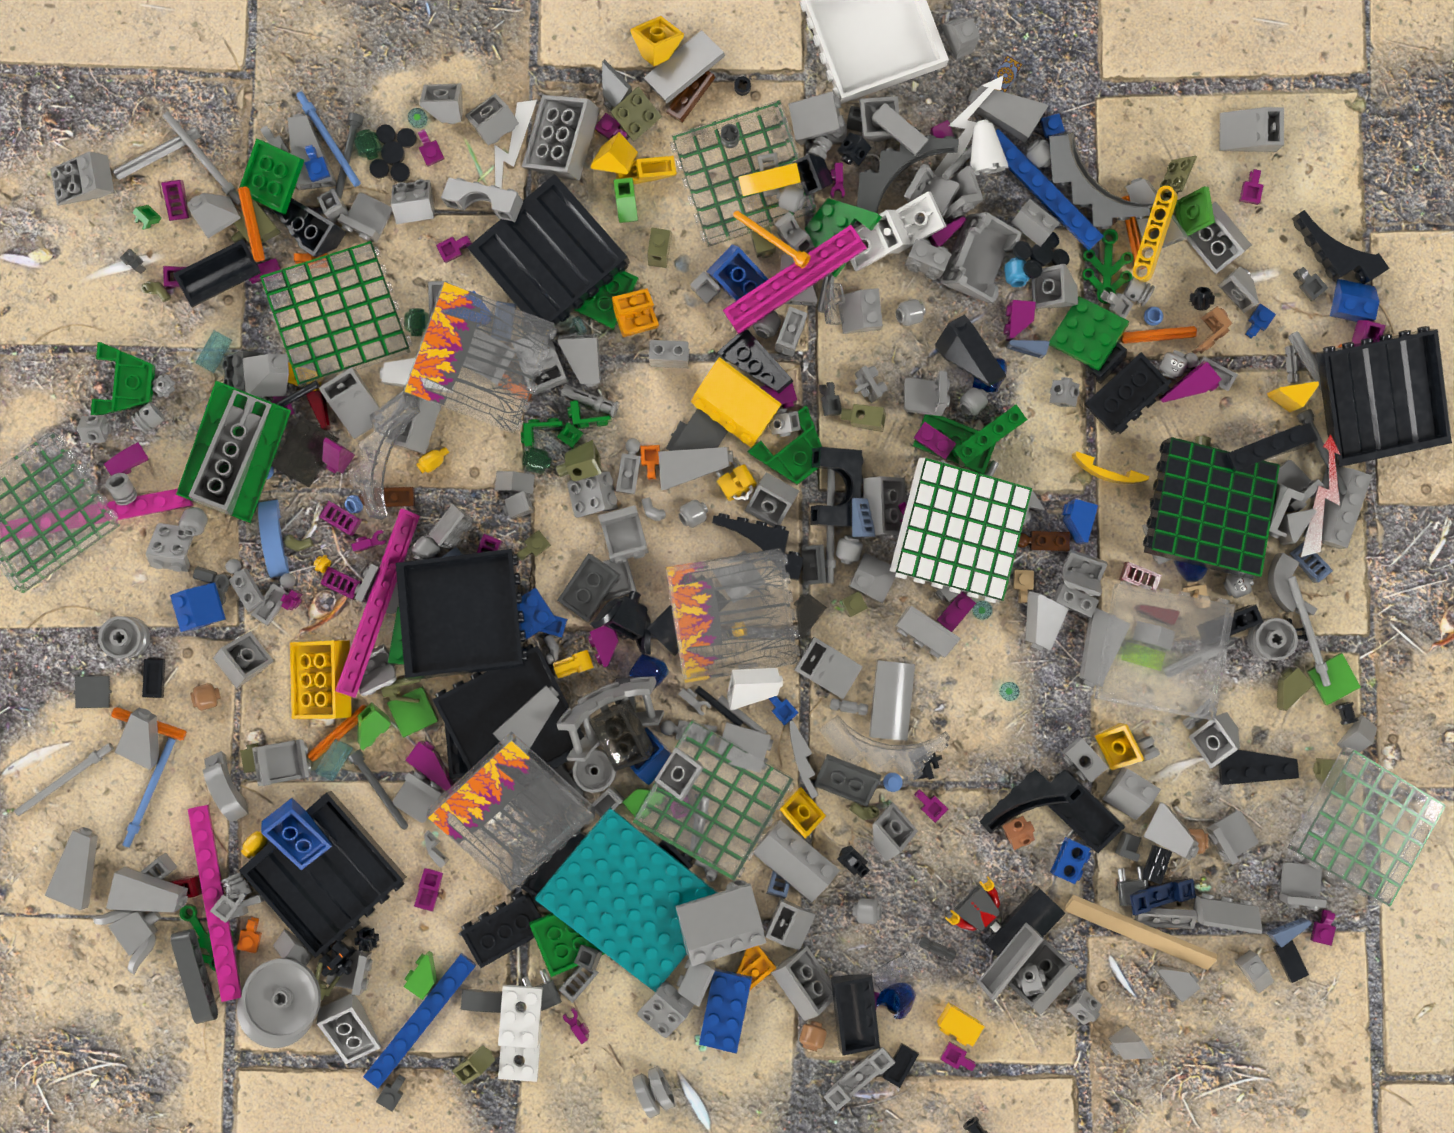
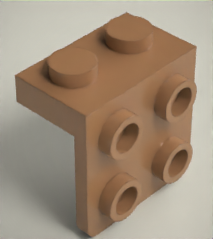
(1218, 322)

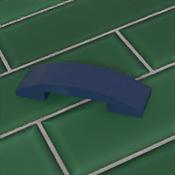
(1162, 894)

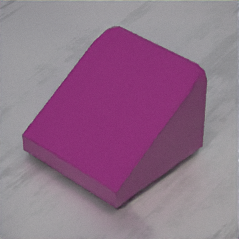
(942, 130)

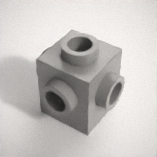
(1064, 392)
(784, 423)
(93, 429)
(1033, 985)
(1084, 1007)

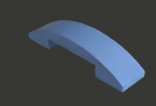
(272, 538)

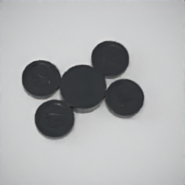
(393, 153)
(1040, 255)

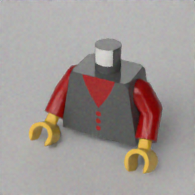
(978, 909)

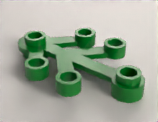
(1107, 269)
(204, 941)

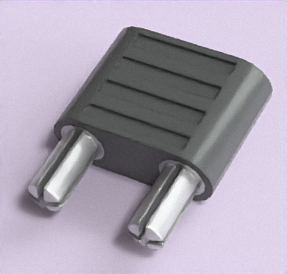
(1128, 887)
(549, 994)

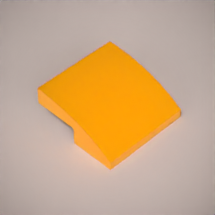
(635, 312)

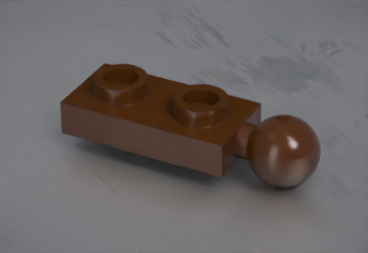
(397, 497)
(1045, 541)

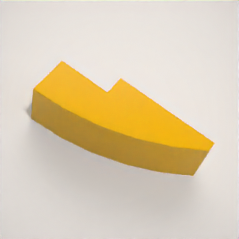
(650, 169)
(769, 179)

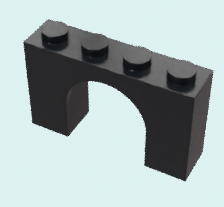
(849, 465)

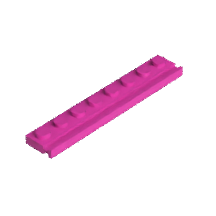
(794, 279)

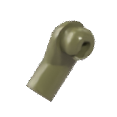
(156, 288)
(296, 545)
(864, 812)

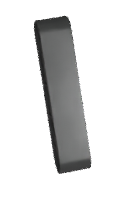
(194, 976)

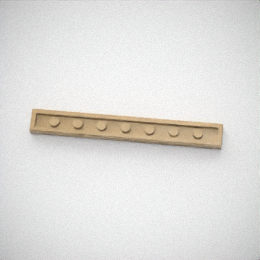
(1140, 932)

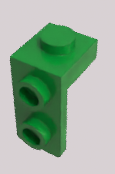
(574, 413)
(527, 436)

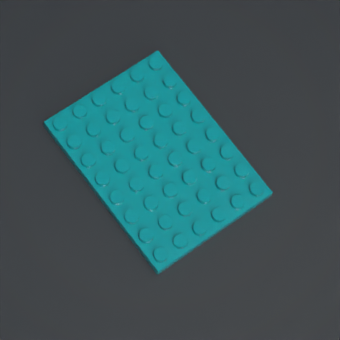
(624, 898)

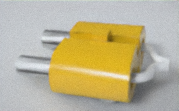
(736, 482)

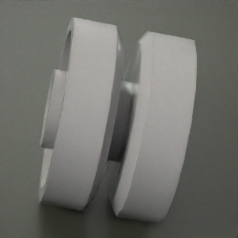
(124, 637)
(1283, 643)
(587, 779)
(653, 1092)

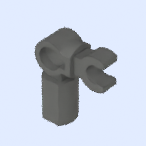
(222, 581)

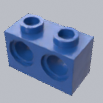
(1065, 858)

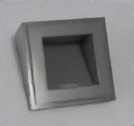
(854, 119)
(588, 957)

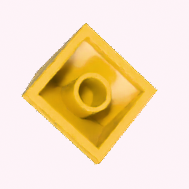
(615, 155)
(1293, 396)
(1119, 746)
(802, 812)

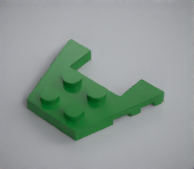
(835, 217)
(131, 381)
(795, 459)

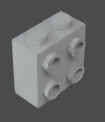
(927, 259)

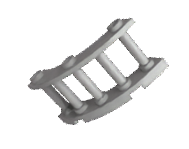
(599, 699)

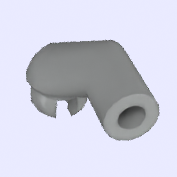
(651, 512)
(553, 650)
(711, 874)

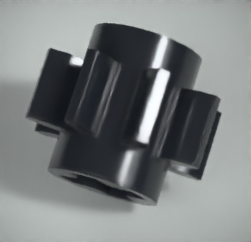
(1202, 298)
(366, 939)

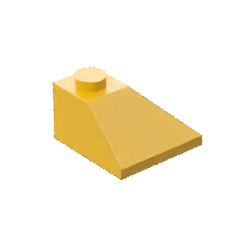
(656, 40)

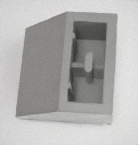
(412, 201)
(789, 924)

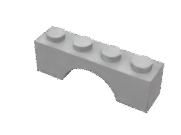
(461, 194)

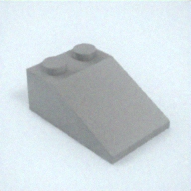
(348, 1028)

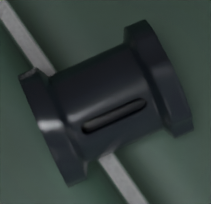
(1347, 713)
(973, 1126)

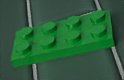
(958, 433)

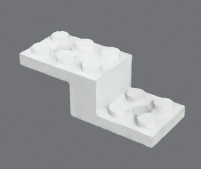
(898, 230)
(520, 1033)

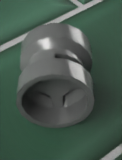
(729, 131)

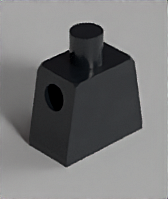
(813, 173)

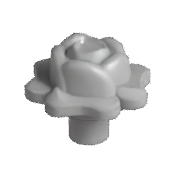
(163, 386)

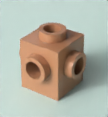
(1019, 832)

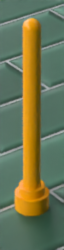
(801, 258)

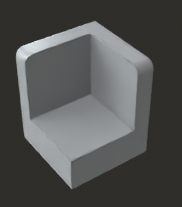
(705, 287)

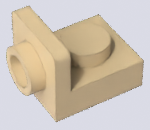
(1198, 589)

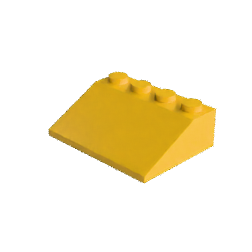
(735, 402)
(314, 678)

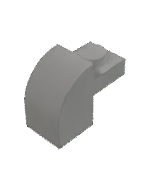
(792, 234)

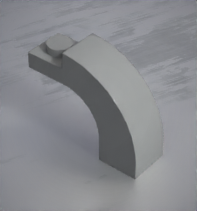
(1279, 587)
(222, 789)

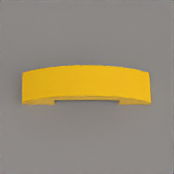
(1086, 463)

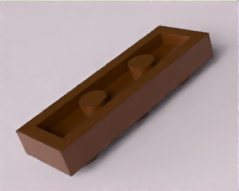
(689, 97)

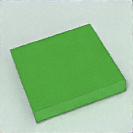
(1195, 211)
(1341, 679)
(413, 716)

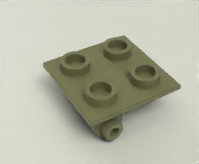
(635, 114)
(1178, 173)

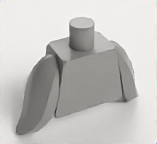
(134, 932)

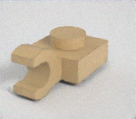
(1023, 581)

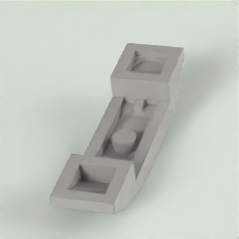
(858, 1077)

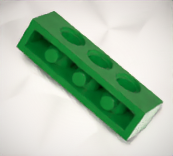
(989, 435)

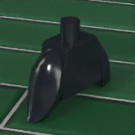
(627, 618)

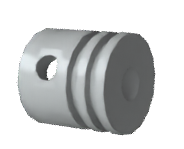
(1138, 291)
(148, 417)
(121, 489)
(236, 884)

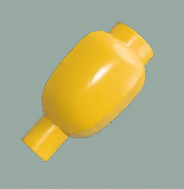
(431, 460)
(253, 844)

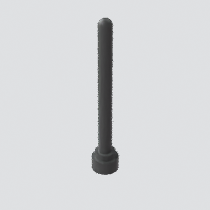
(355, 121)
(1307, 417)
(358, 759)

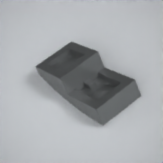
(481, 1000)

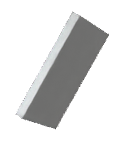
(684, 66)

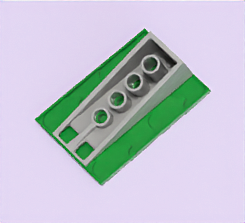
(233, 452)

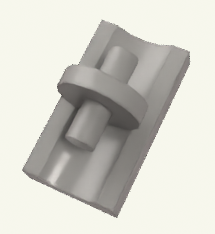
(867, 384)

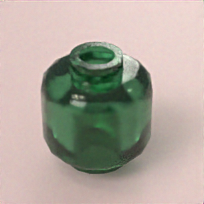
(367, 144)
(416, 321)
(536, 460)

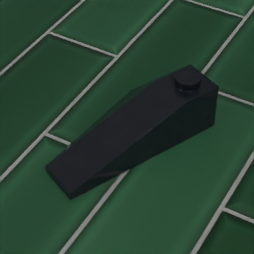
(310, 229)
(967, 349)

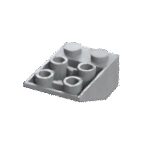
(1252, 130)
(82, 178)
(552, 373)
(350, 401)
(450, 527)
(828, 667)

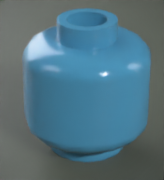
(1015, 272)

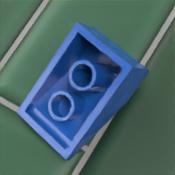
(736, 273)
(295, 834)

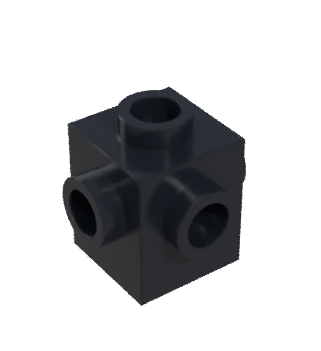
(854, 149)

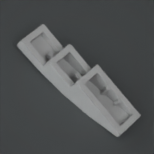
(800, 752)

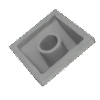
(868, 108)
(1294, 525)
(679, 773)

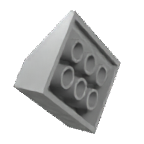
(561, 136)
(720, 924)

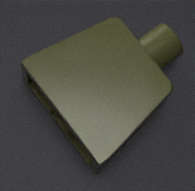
(266, 227)
(659, 247)
(873, 419)
(581, 462)

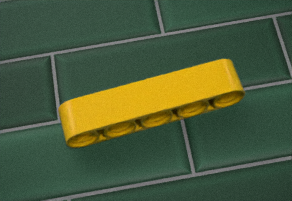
(1154, 224)

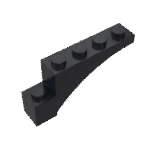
(1337, 257)
(1272, 446)
(765, 538)
(1030, 794)

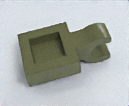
(535, 544)

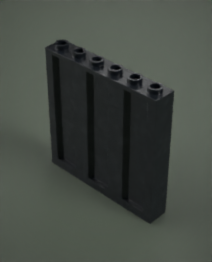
(550, 254)
(1384, 396)
(333, 888)

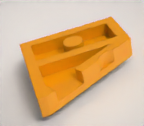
(755, 964)

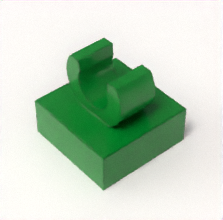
(146, 215)
(570, 435)

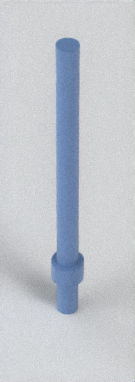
(310, 111)
(134, 826)

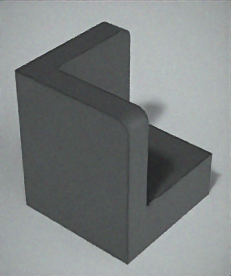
(1128, 846)

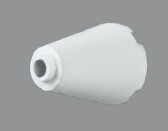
(986, 150)

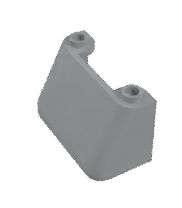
(979, 256)

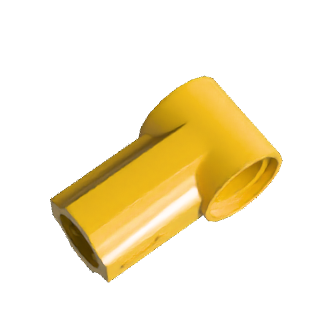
(577, 663)

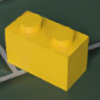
(960, 1024)

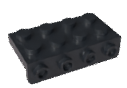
(1128, 394)
(501, 930)

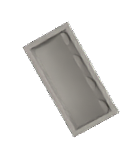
(892, 700)
(1010, 961)

